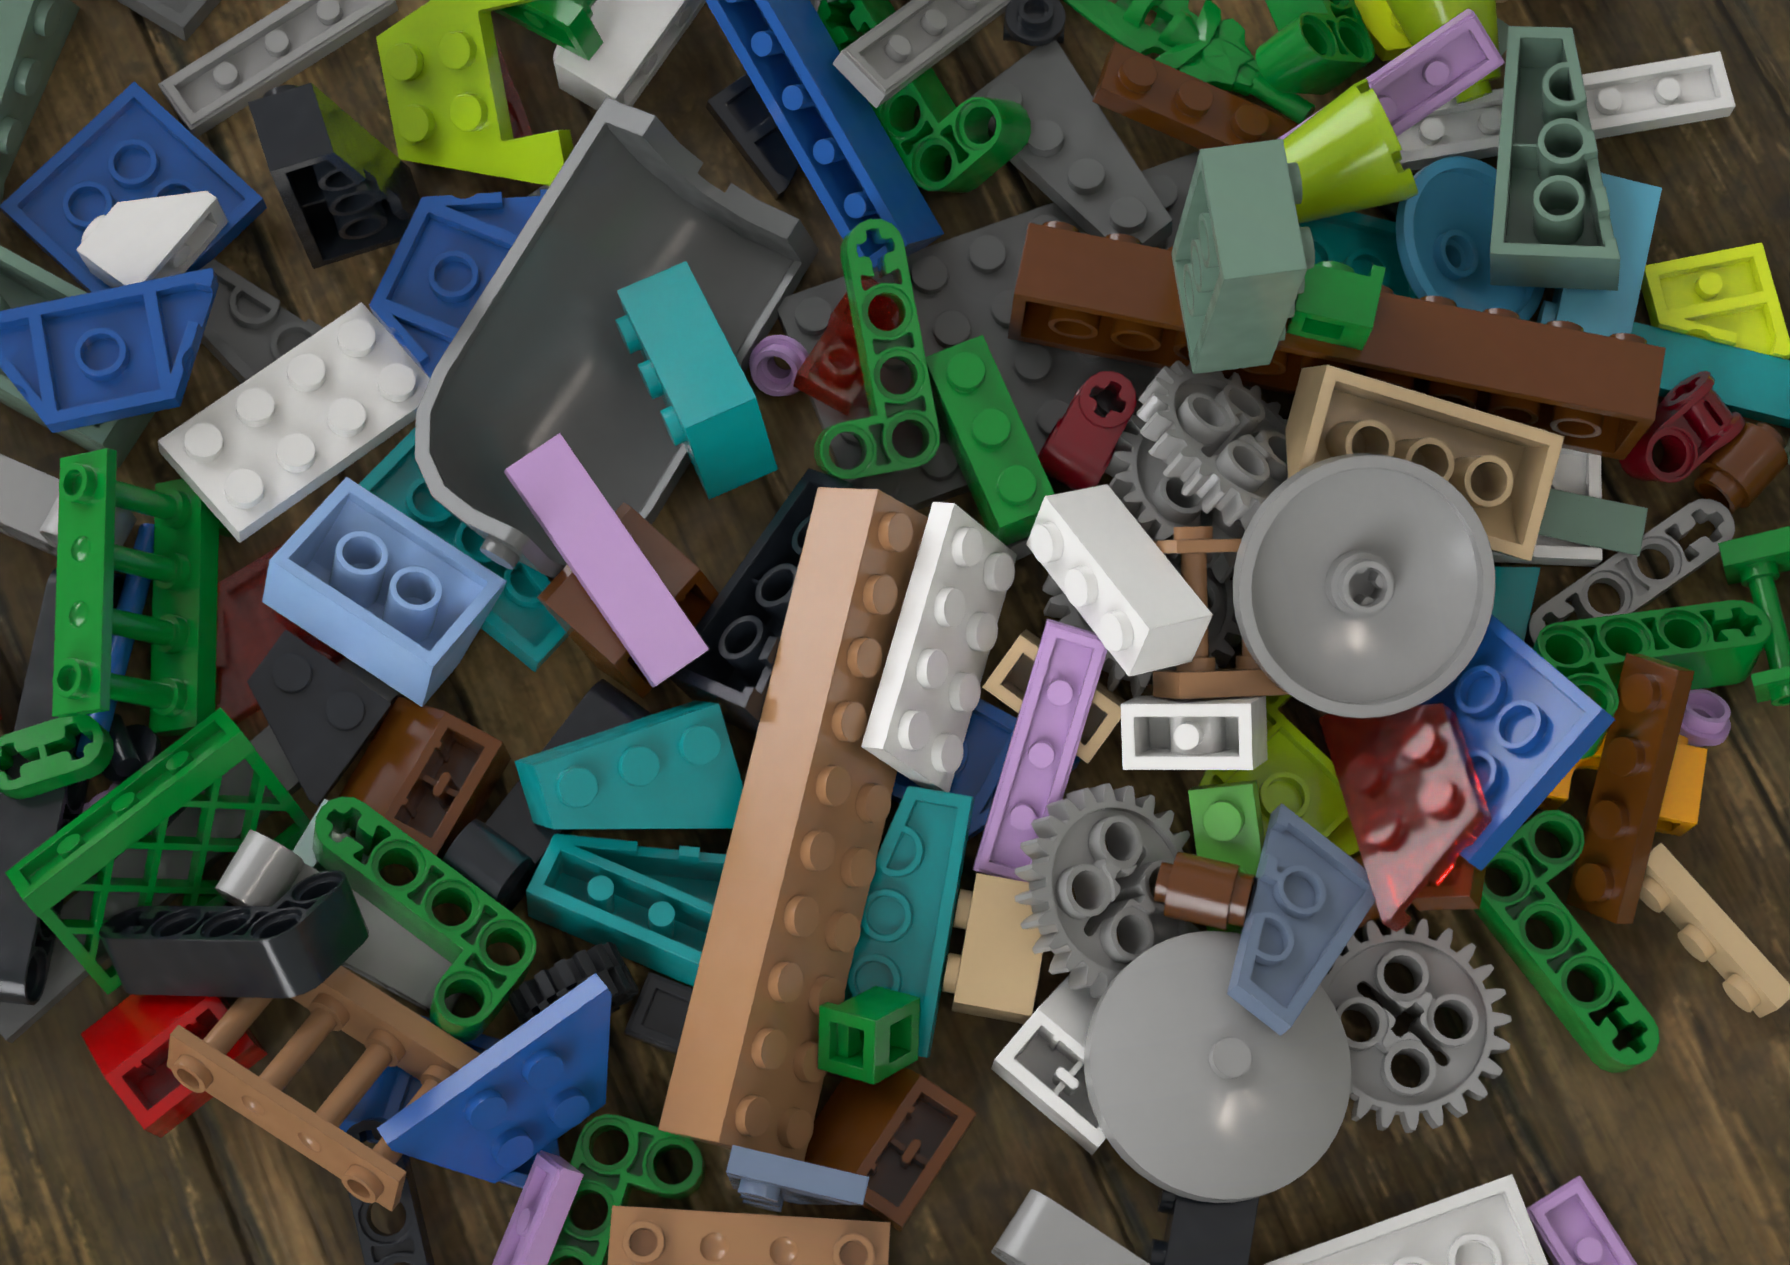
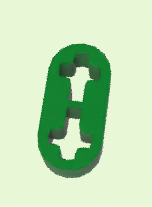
(49, 764)

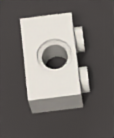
(1194, 733)

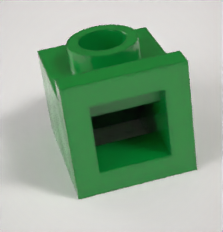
(1337, 304)
(869, 1034)

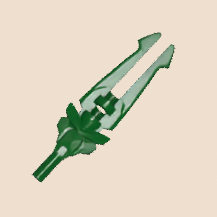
(1192, 44)

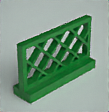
(132, 811)

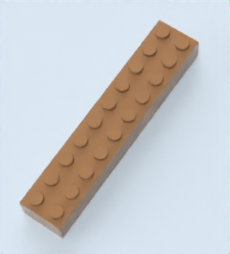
(798, 841)

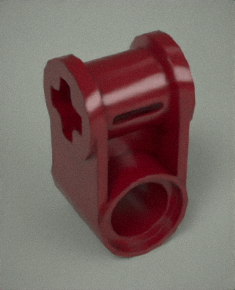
(1690, 426)
(1082, 440)

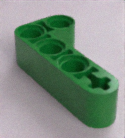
(1315, 45)
(941, 125)
(874, 350)
(1712, 639)
(413, 904)
(1570, 949)
(616, 1181)

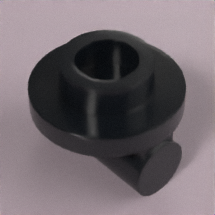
(1034, 22)
(133, 749)

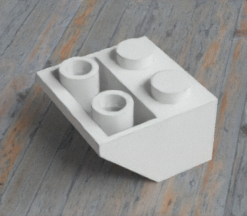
(1048, 1063)

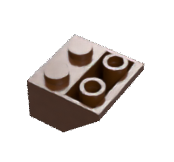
(589, 629)
(428, 773)
(894, 1135)

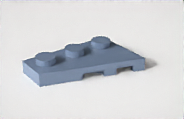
(1297, 919)
(771, 1179)

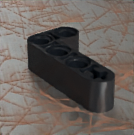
(509, 846)
(239, 948)

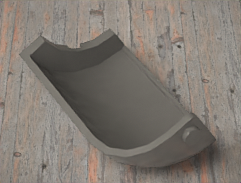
(545, 339)

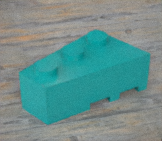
(698, 379)
(639, 775)
(631, 895)

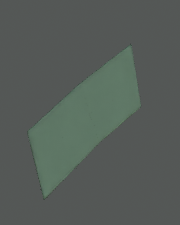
(1594, 522)

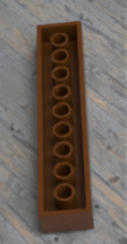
(1125, 306)

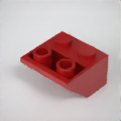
(133, 1054)

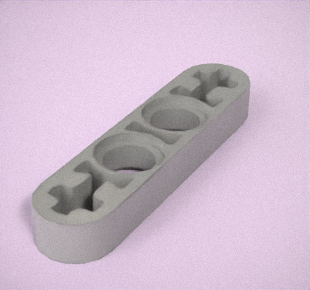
(1625, 576)

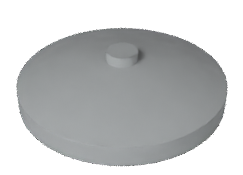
(1364, 585)
(1202, 1086)

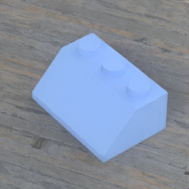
(382, 590)

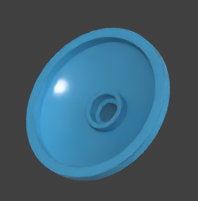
(1447, 238)

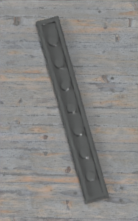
(64, 968)

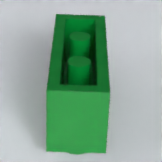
(988, 439)

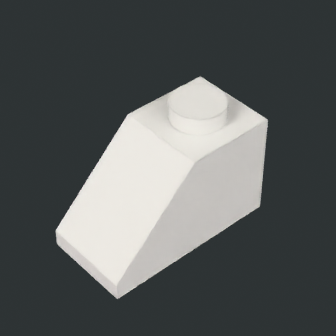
(150, 237)

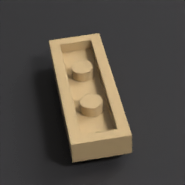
(1712, 935)

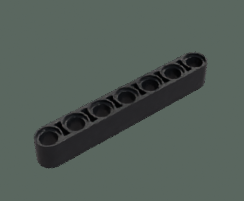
(31, 821)

